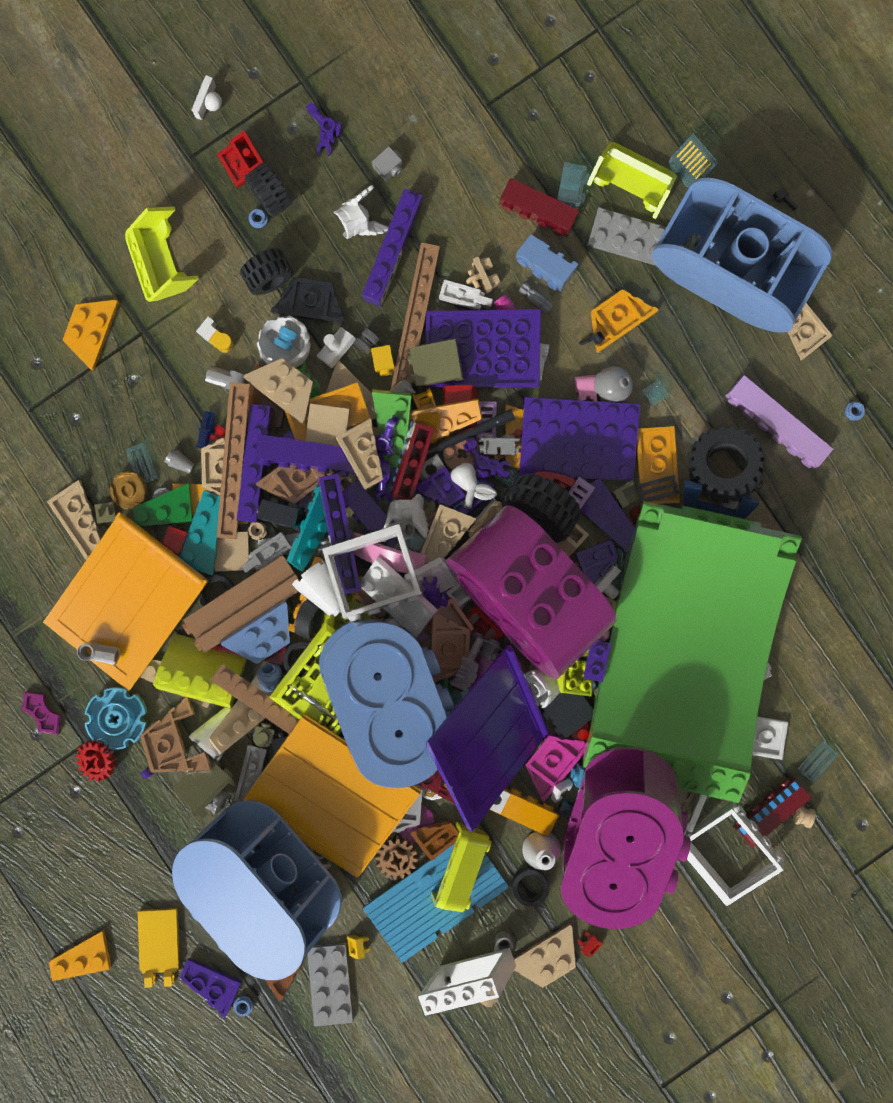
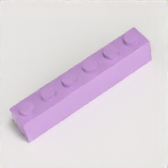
(778, 422)

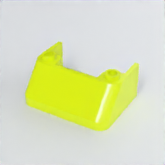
(635, 175)
(152, 256)
(462, 869)

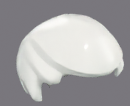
(271, 352)

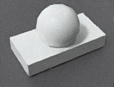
(206, 98)

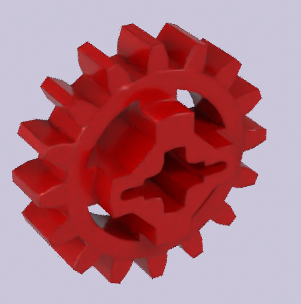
(96, 760)

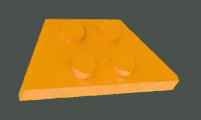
(619, 316)
(89, 329)

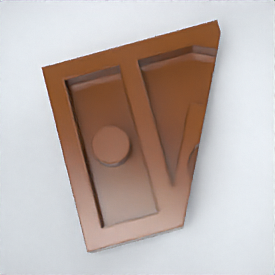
(435, 838)

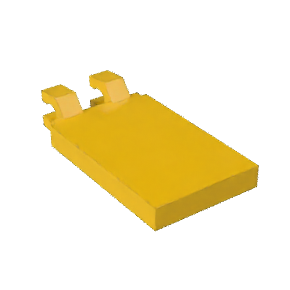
(158, 944)

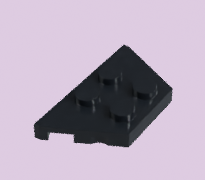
(310, 301)

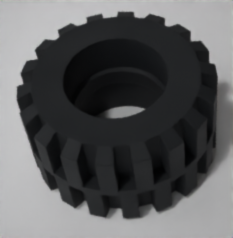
(268, 189)
(266, 271)

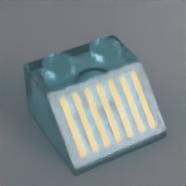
(692, 161)

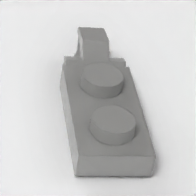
(267, 553)

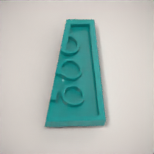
(311, 533)
(201, 541)

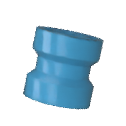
(285, 338)

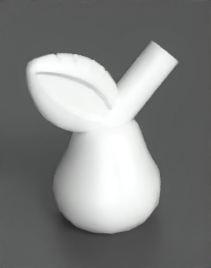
(465, 477)

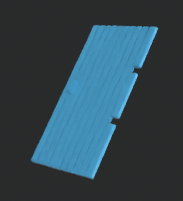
(408, 915)

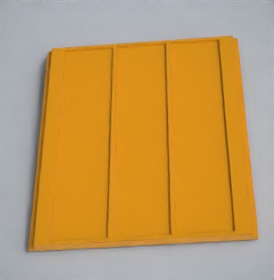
(126, 598)
(328, 799)

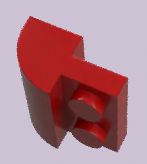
(240, 158)

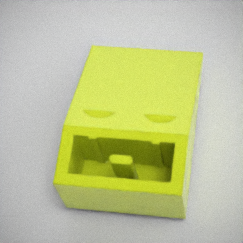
(573, 681)

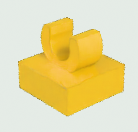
(356, 946)

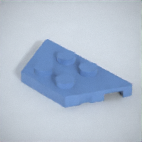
(262, 635)

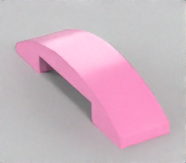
(391, 556)

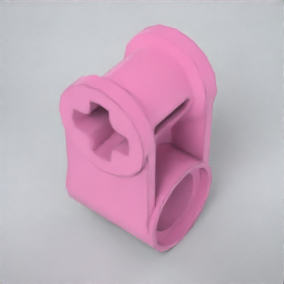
(585, 388)

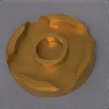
(128, 490)

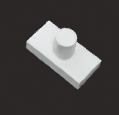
(335, 347)
(604, 582)

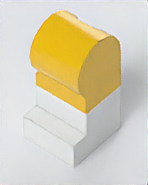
(214, 337)

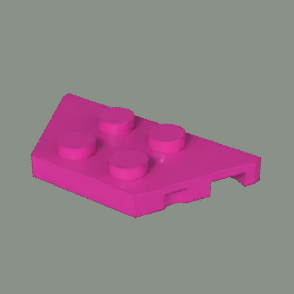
(553, 762)

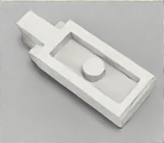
(464, 296)

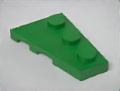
(166, 509)

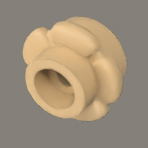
(257, 535)

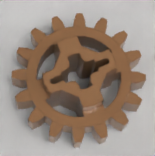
(390, 861)

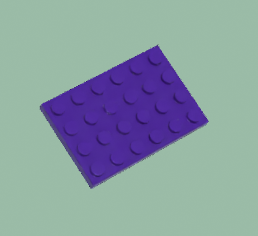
(493, 346)
(579, 438)

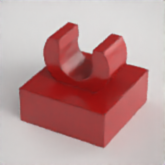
(591, 946)

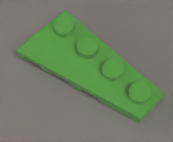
(388, 404)

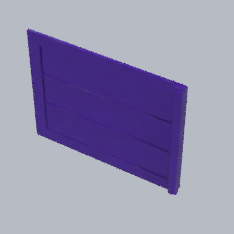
(488, 737)

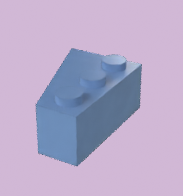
(546, 263)

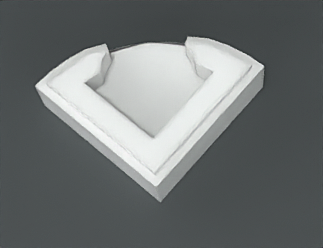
(560, 788)

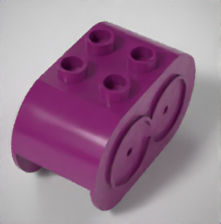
(531, 591)
(623, 839)

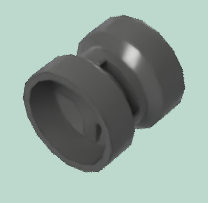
(362, 342)

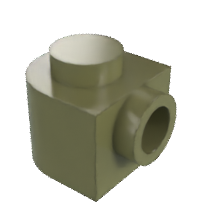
(264, 734)

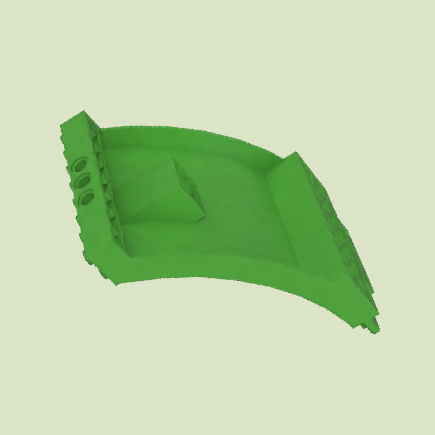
(693, 644)

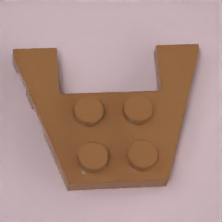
(165, 745)

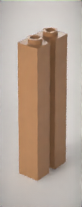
(241, 604)

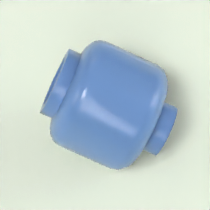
(270, 676)

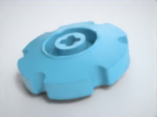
(103, 711)

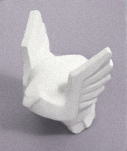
(356, 217)
(408, 510)

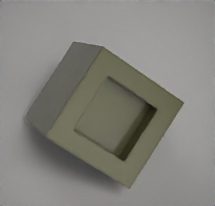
(625, 494)

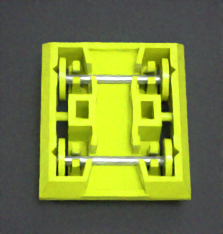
(311, 693)

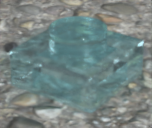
(655, 393)

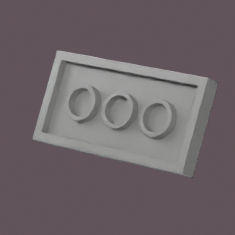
(625, 235)
(330, 984)

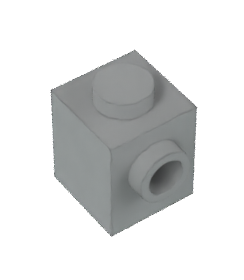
(388, 164)

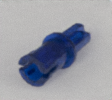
(206, 429)

